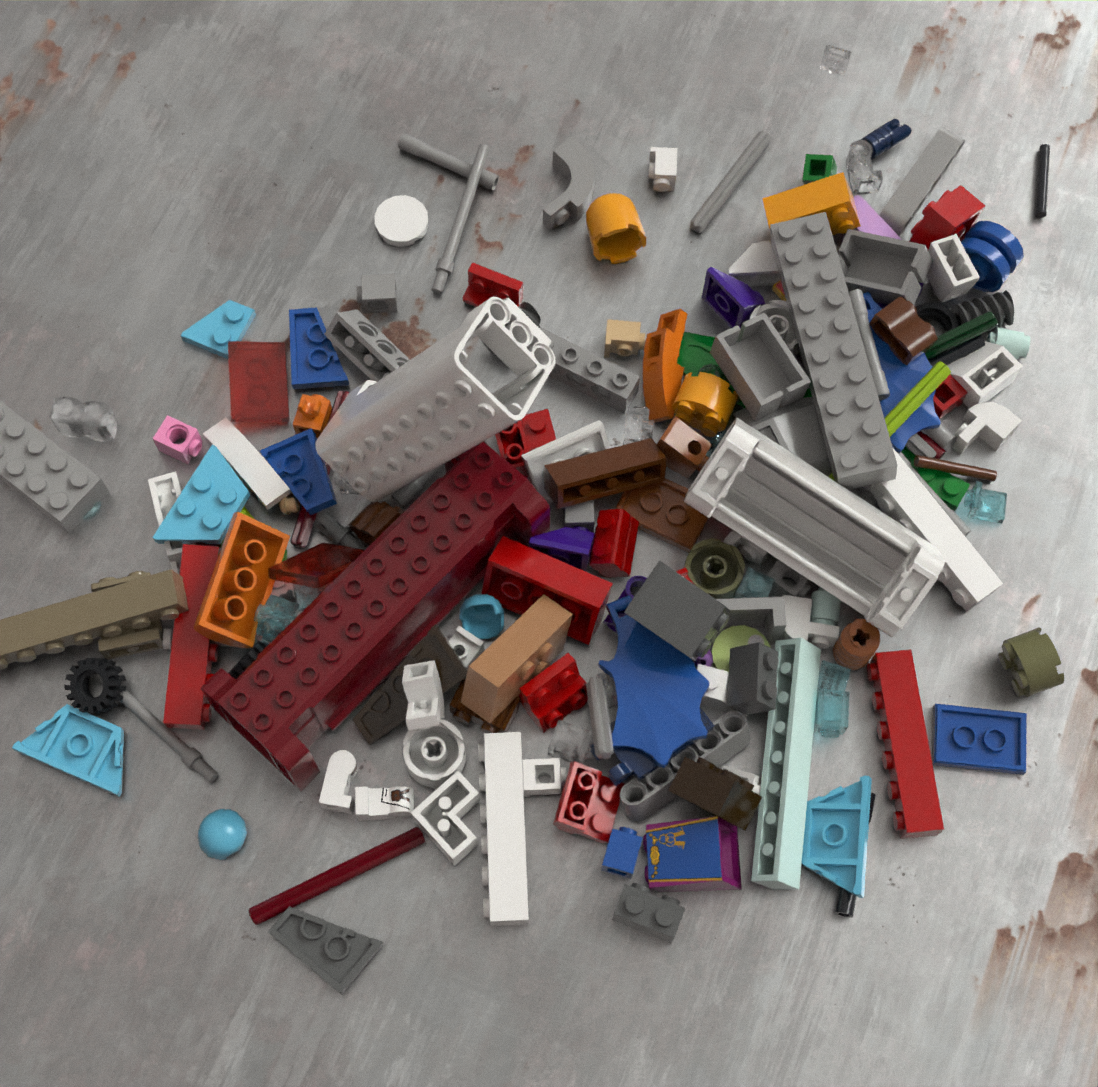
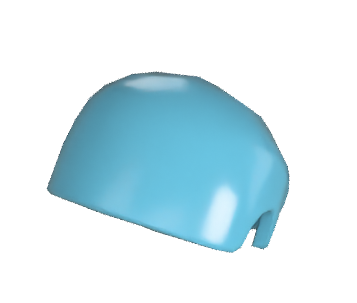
(482, 616)
(221, 833)

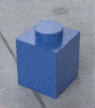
(622, 852)

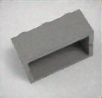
(884, 266)
(760, 366)

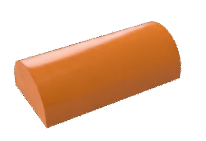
(240, 581)

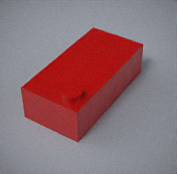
(522, 575)

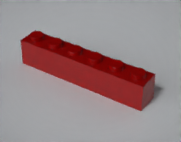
(190, 651)
(906, 744)

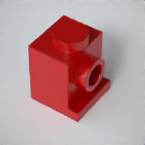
(948, 396)

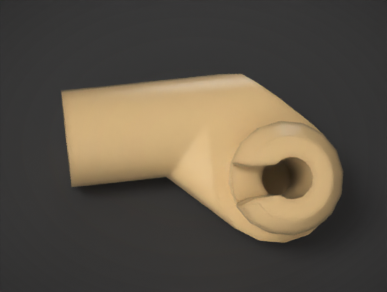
(289, 504)

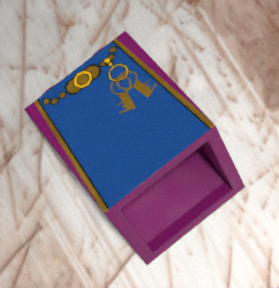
(692, 855)

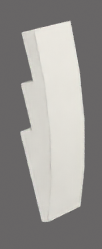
(247, 463)
(164, 493)

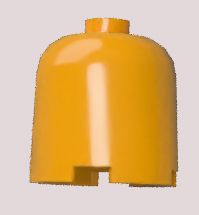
(614, 228)

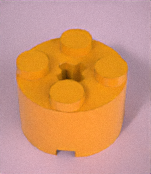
(705, 403)

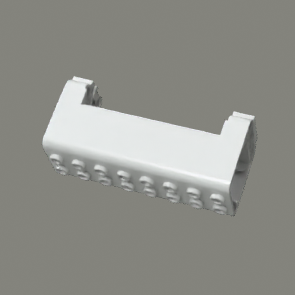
(434, 405)
(816, 527)

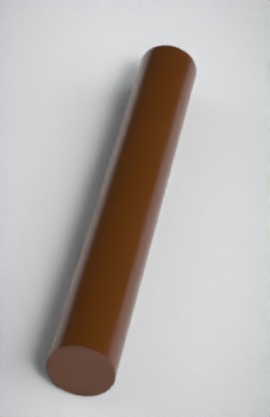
(955, 468)

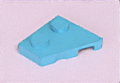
(222, 325)

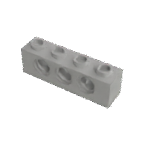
(364, 344)
(592, 374)

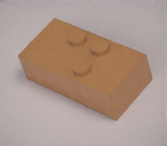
(516, 658)

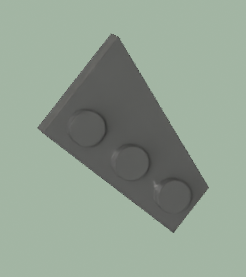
(324, 947)

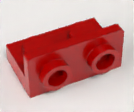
(486, 283)

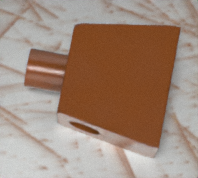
(683, 448)

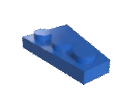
(312, 353)
(302, 470)

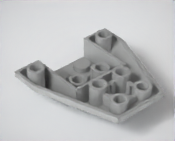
(794, 429)

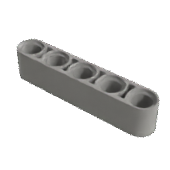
(921, 180)
(655, 796)

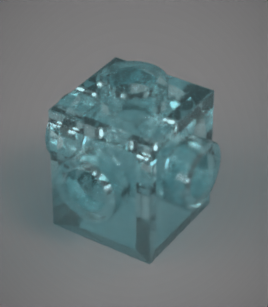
(274, 617)

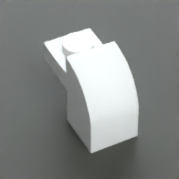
(989, 422)
(799, 625)
(423, 695)

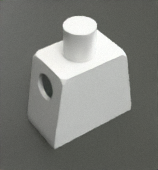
(951, 269)

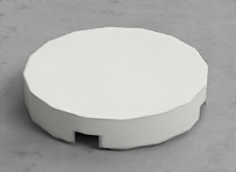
(401, 220)

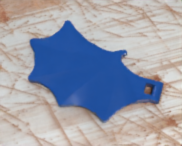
(900, 381)
(655, 690)

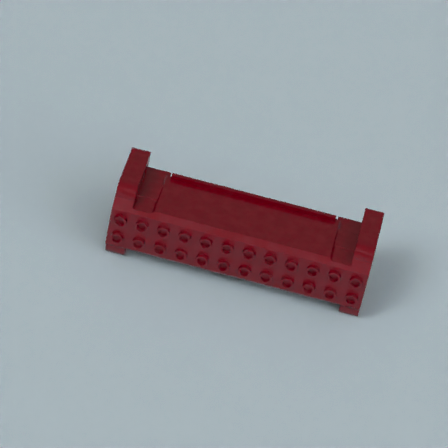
(377, 610)

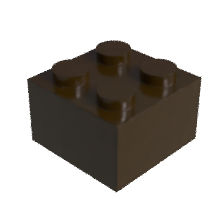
(716, 791)

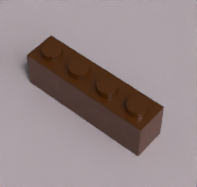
(604, 473)

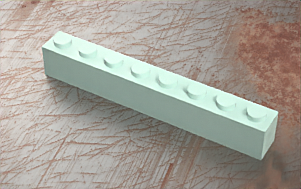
(787, 767)

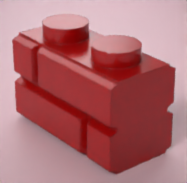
(614, 543)

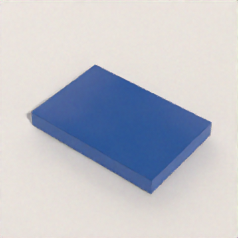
(979, 739)

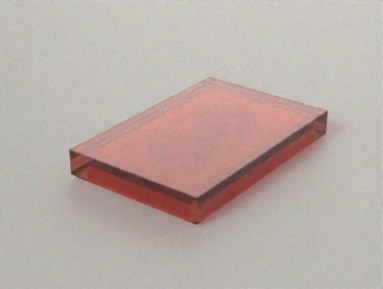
(258, 382)
(315, 566)

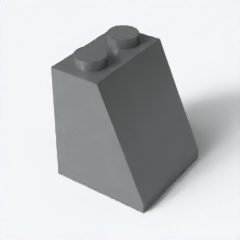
(678, 611)

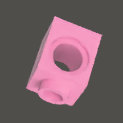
(170, 432)

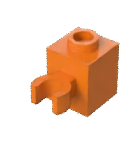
(312, 413)

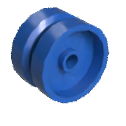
(993, 254)

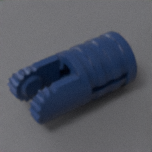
(887, 136)

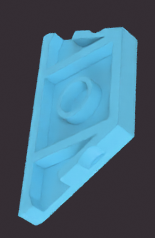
(205, 504)
(79, 747)
(839, 835)

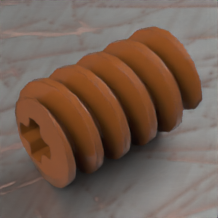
(856, 644)

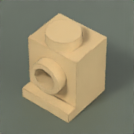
(623, 338)

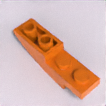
(660, 369)

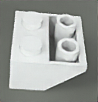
(985, 372)

